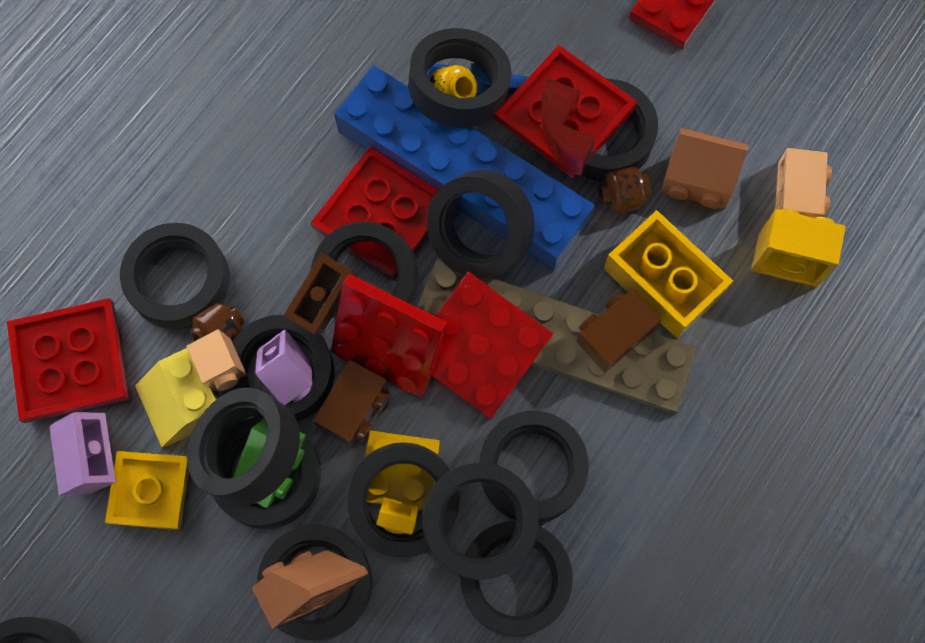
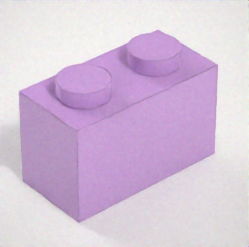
(284, 368)
(82, 453)

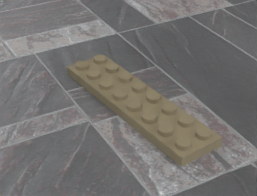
(649, 374)

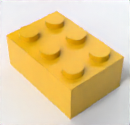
(667, 273)

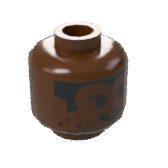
(625, 189)
(217, 317)

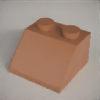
(703, 168)
(304, 585)

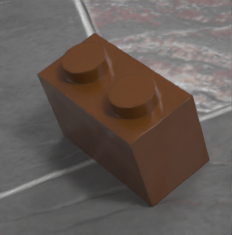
(319, 295)
(618, 329)
(352, 404)

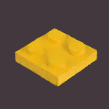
(400, 481)
(148, 491)

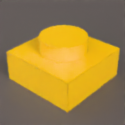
(397, 516)

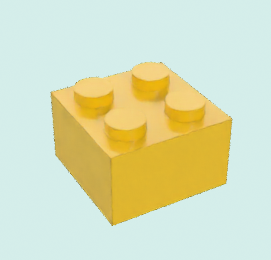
(798, 247)

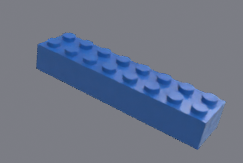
(385, 118)

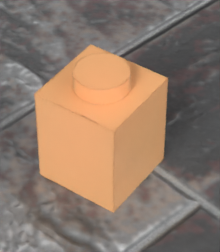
(216, 361)

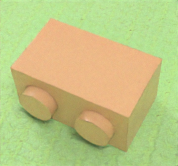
(803, 182)

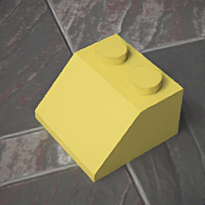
(174, 397)

